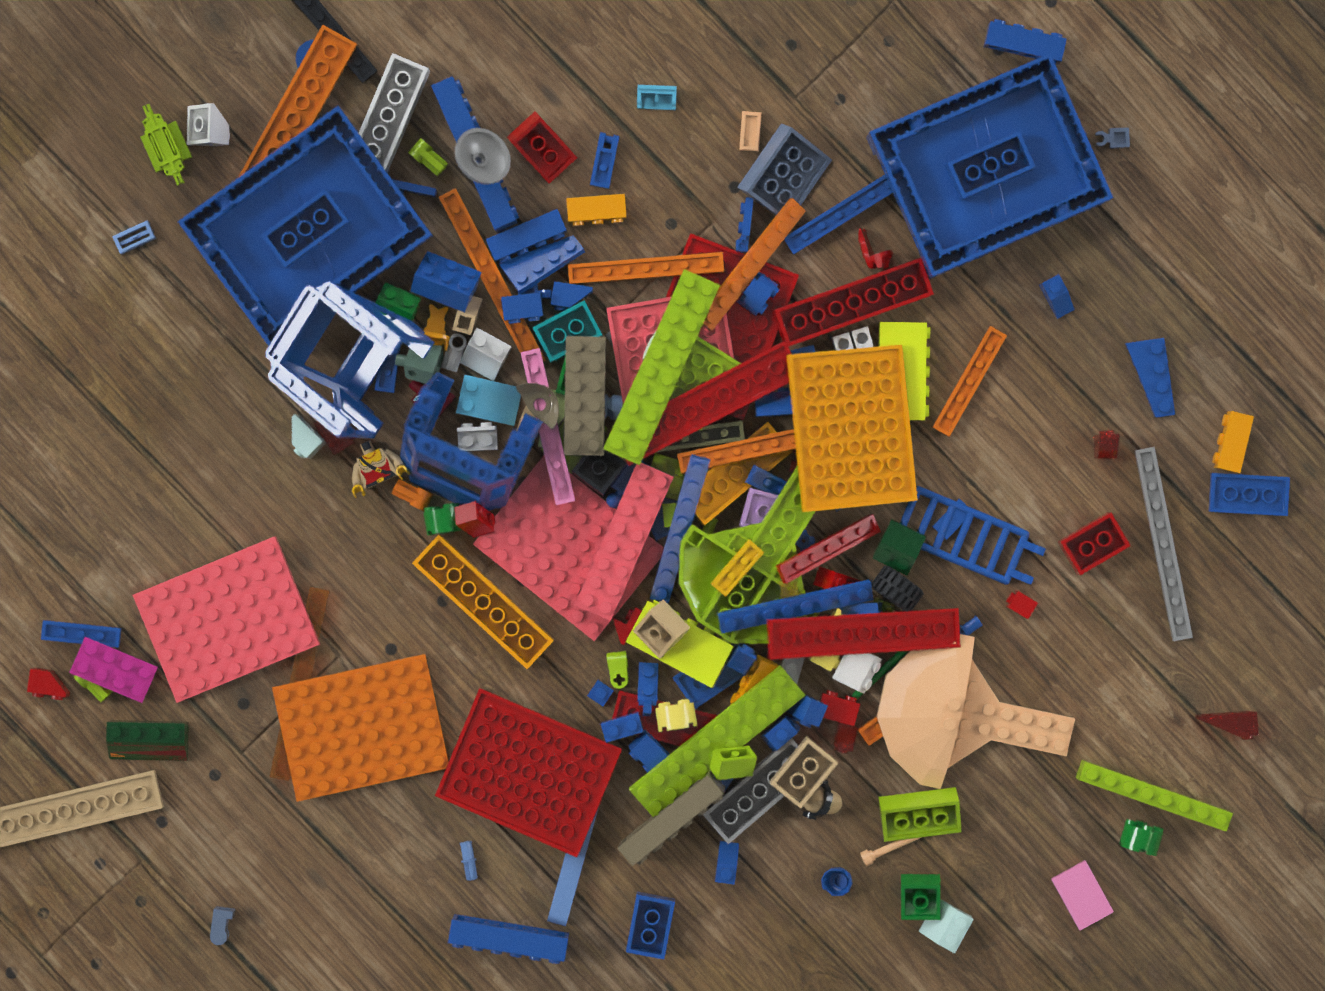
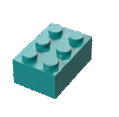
(571, 322)

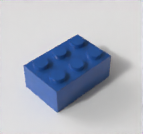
(445, 281)
(650, 925)

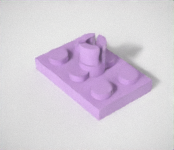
(756, 506)

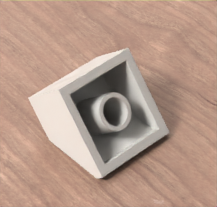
(485, 354)
(857, 670)

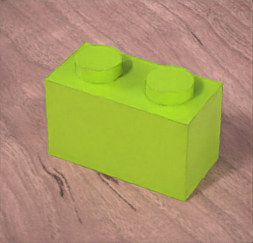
(733, 762)

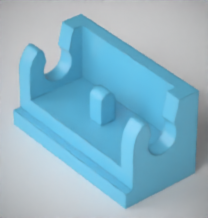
(656, 97)

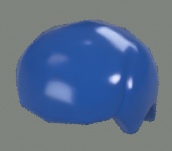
(837, 881)

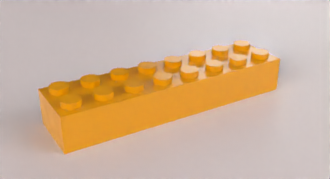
(483, 601)

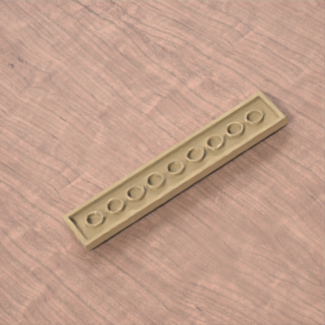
(79, 808)

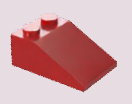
(542, 147)

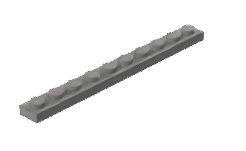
(1163, 544)

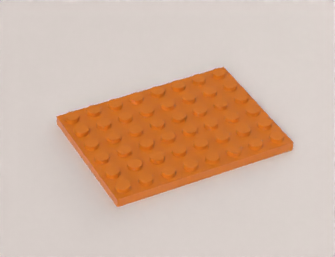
(360, 727)

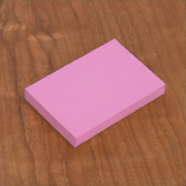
(1082, 895)

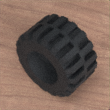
(897, 589)

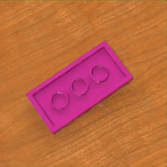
(113, 669)

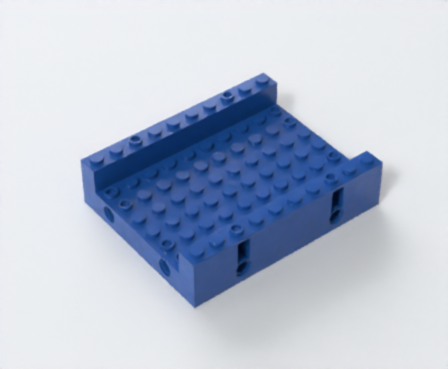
(990, 166)
(305, 219)

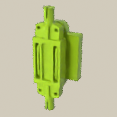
(164, 145)

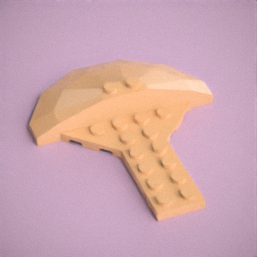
(943, 709)

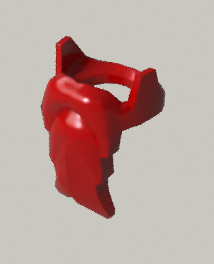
(872, 261)

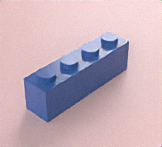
(1024, 42)
(526, 235)

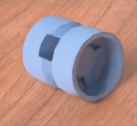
(613, 406)

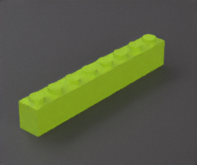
(1154, 795)

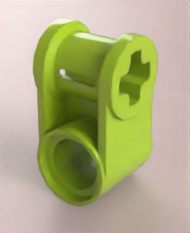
(618, 664)

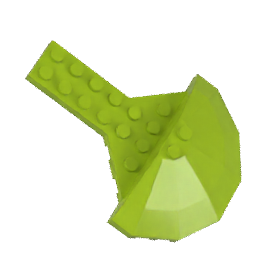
(705, 555)

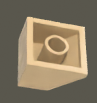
(661, 629)

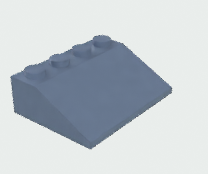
(784, 170)

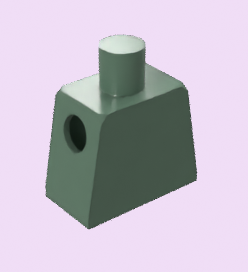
(418, 368)

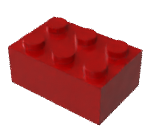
(1094, 543)

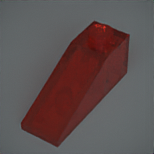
(1238, 723)

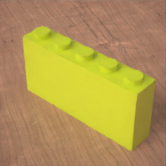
(913, 339)
(695, 654)

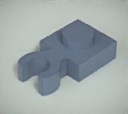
(1116, 138)

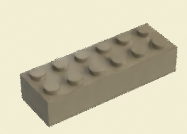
(585, 395)
(665, 826)

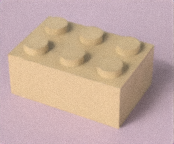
(803, 772)

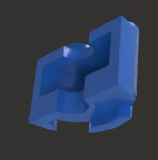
(757, 294)

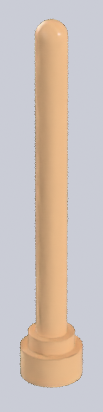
(869, 856)

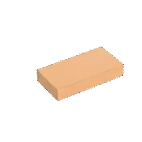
(750, 131)

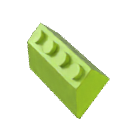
(920, 814)

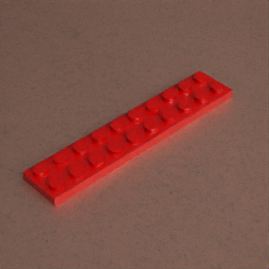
(720, 396)
(863, 633)

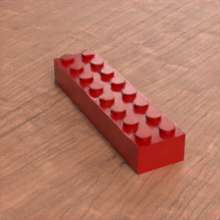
(853, 302)

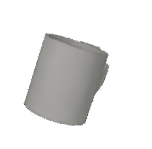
(453, 354)

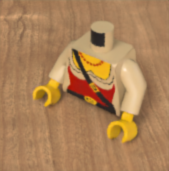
(375, 468)

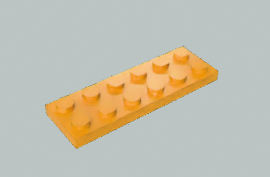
(727, 482)

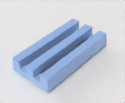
(149, 231)

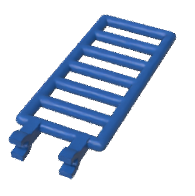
(989, 521)

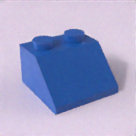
(774, 404)

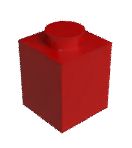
(1021, 604)

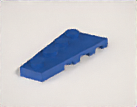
(538, 264)

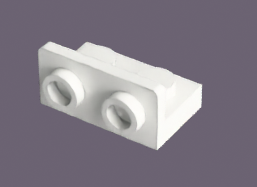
(477, 438)

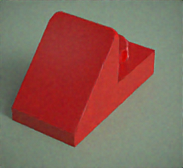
(623, 629)

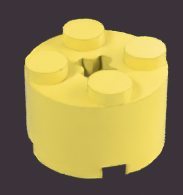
(675, 716)

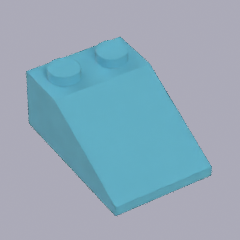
(488, 400)

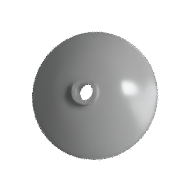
(488, 150)

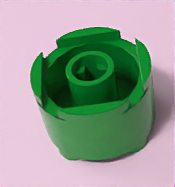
(440, 520)
(1141, 837)

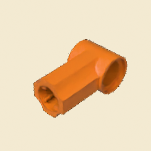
(415, 496)

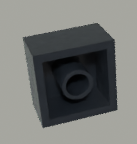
(599, 471)

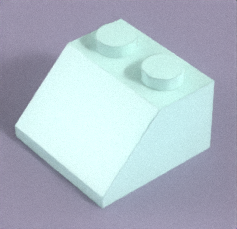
(305, 438)
(949, 929)

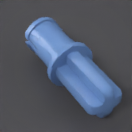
(468, 860)

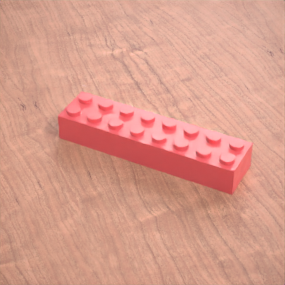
(624, 541)

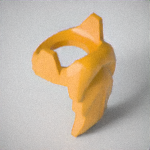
(436, 325)

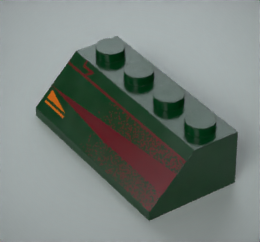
(147, 740)

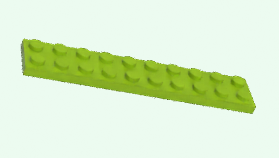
(661, 367)
(729, 729)

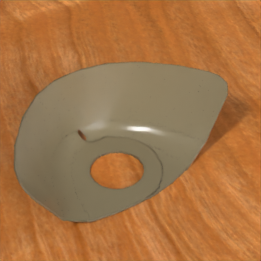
(533, 391)

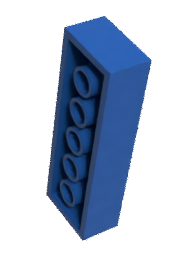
(508, 938)

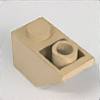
(466, 322)

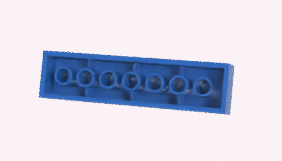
(459, 120)

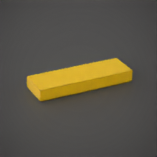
(737, 567)

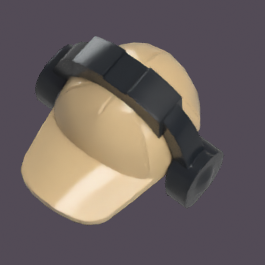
(822, 802)

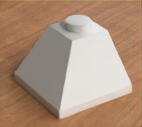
(206, 126)

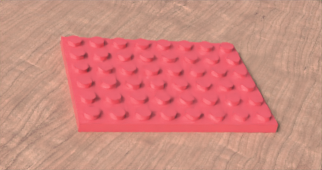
(556, 545)
(226, 619)

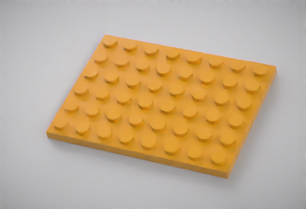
(852, 428)

